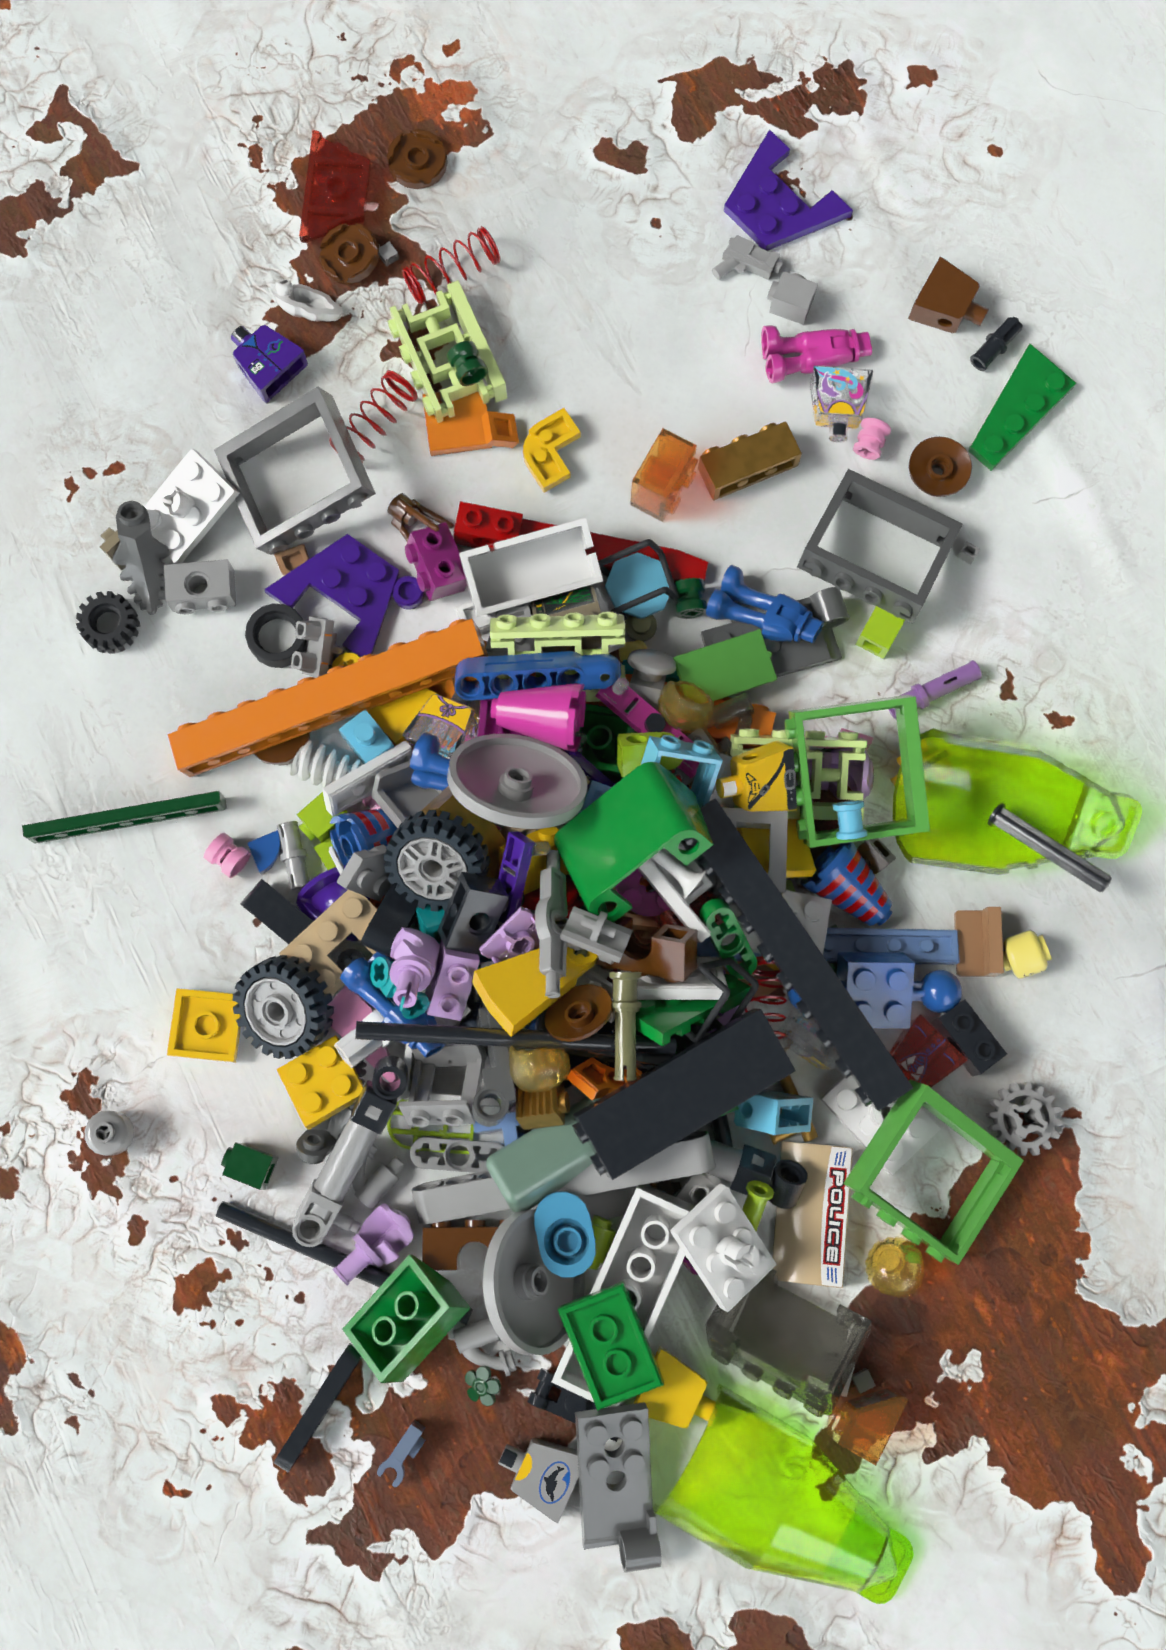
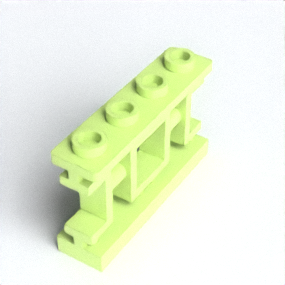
(422, 360)
(559, 632)
(821, 810)

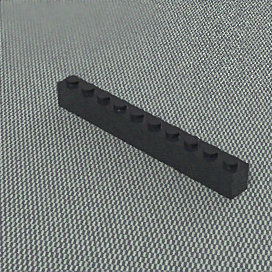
(799, 962)

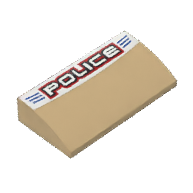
(813, 1233)

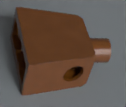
(947, 299)

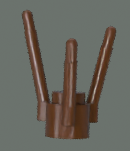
(409, 511)

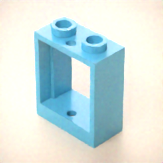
(698, 751)

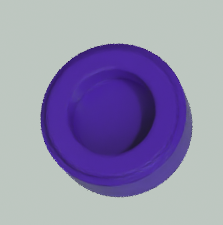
(407, 593)

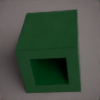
(248, 1165)

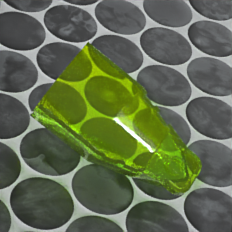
(976, 773)
(782, 1505)

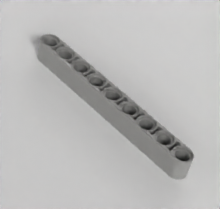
(479, 1194)

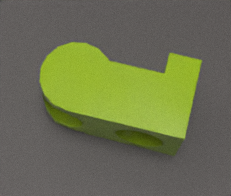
(632, 748)

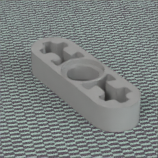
(449, 1166)

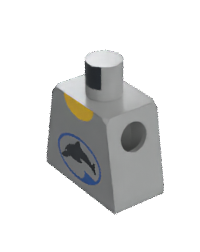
(543, 1475)

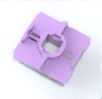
(513, 938)

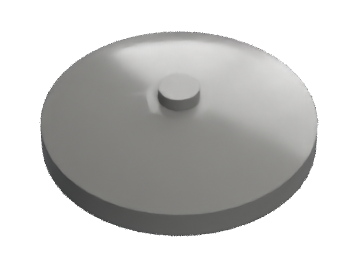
(517, 781)
(523, 1292)

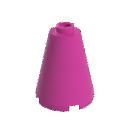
(543, 713)

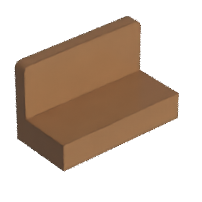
(979, 942)

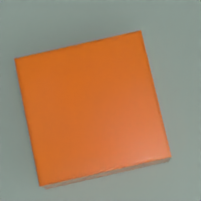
(500, 429)

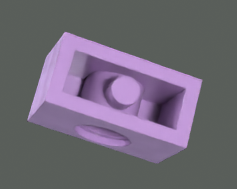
(451, 983)

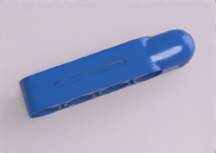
(521, 666)

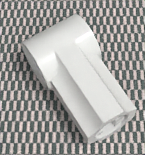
(356, 1050)

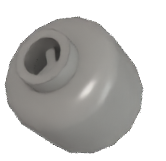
(107, 1122)

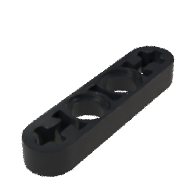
(318, 1408)

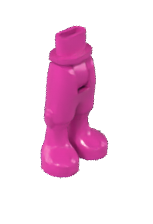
(816, 348)

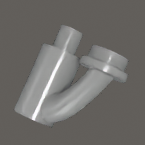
(374, 1188)
(479, 1334)

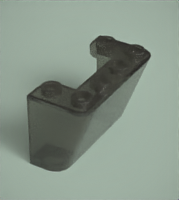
(789, 1344)

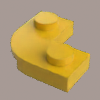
(542, 446)

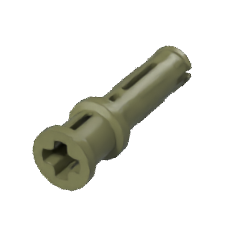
(625, 1006)

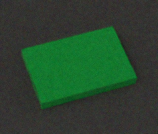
(610, 1345)

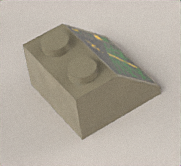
(575, 601)

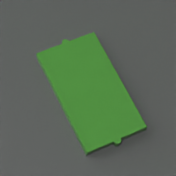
(728, 666)

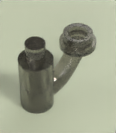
(731, 711)

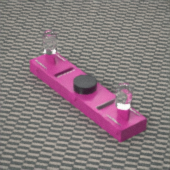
(641, 716)

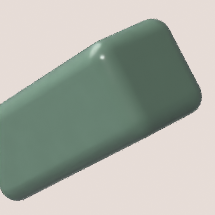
(540, 1162)

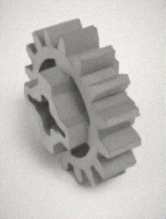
(1032, 1107)

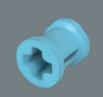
(850, 820)

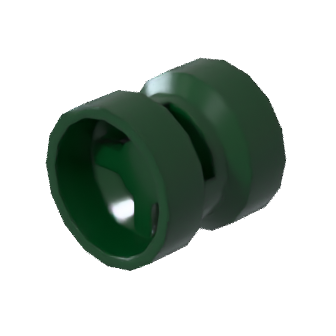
(466, 361)
(690, 598)

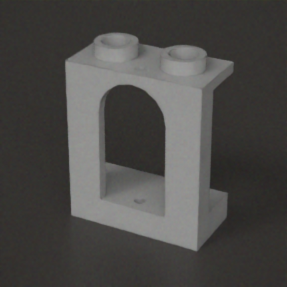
(777, 823)
(422, 1112)

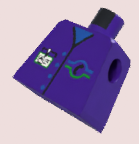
(267, 359)

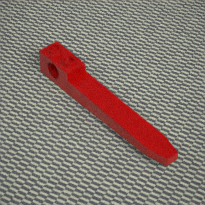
(486, 525)

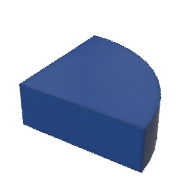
(265, 850)

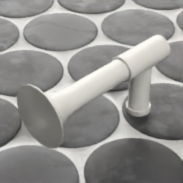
(686, 878)

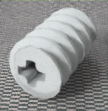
(319, 765)

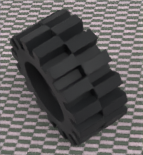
(95, 608)

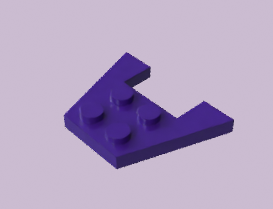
(770, 209)
(349, 578)

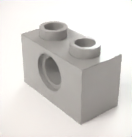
(185, 577)

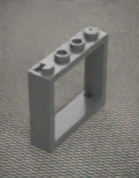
(272, 430)
(898, 511)

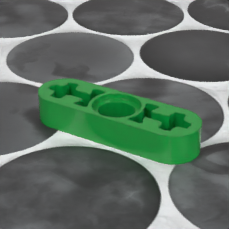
(718, 932)

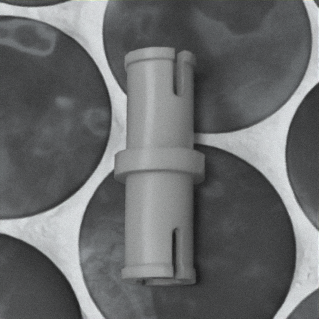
(293, 854)

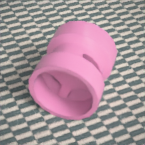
(227, 855)

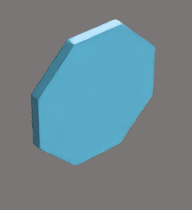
(633, 578)

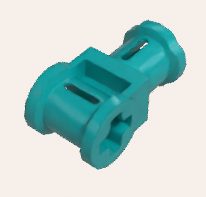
(380, 978)

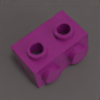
(436, 562)

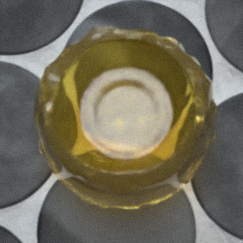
(685, 706)
(538, 1068)
(895, 1267)

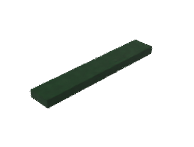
(124, 817)

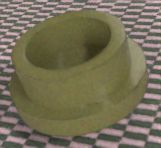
(641, 629)

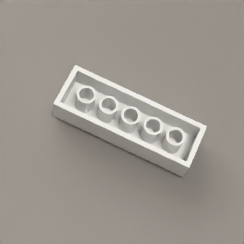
(642, 1257)

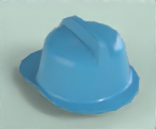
(565, 1234)

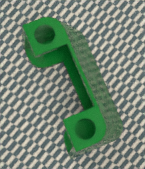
(625, 830)

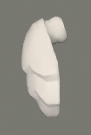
(306, 302)

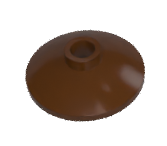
(943, 454)
(579, 1013)

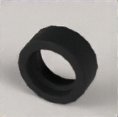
(259, 619)

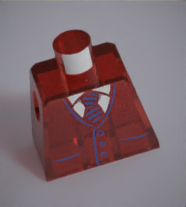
(925, 1053)

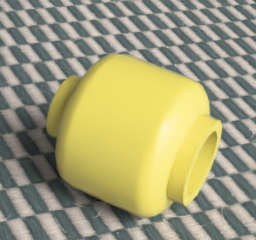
(1025, 954)

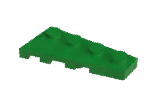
(1025, 400)
(666, 1017)

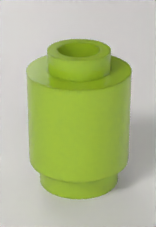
(604, 1237)

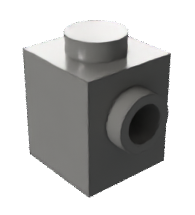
(792, 297)

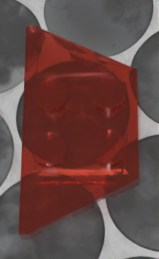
(333, 189)

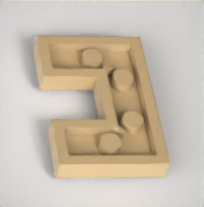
(345, 916)

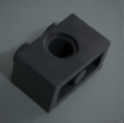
(471, 896)
(970, 1037)

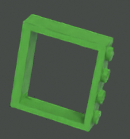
(911, 764)
(980, 1200)

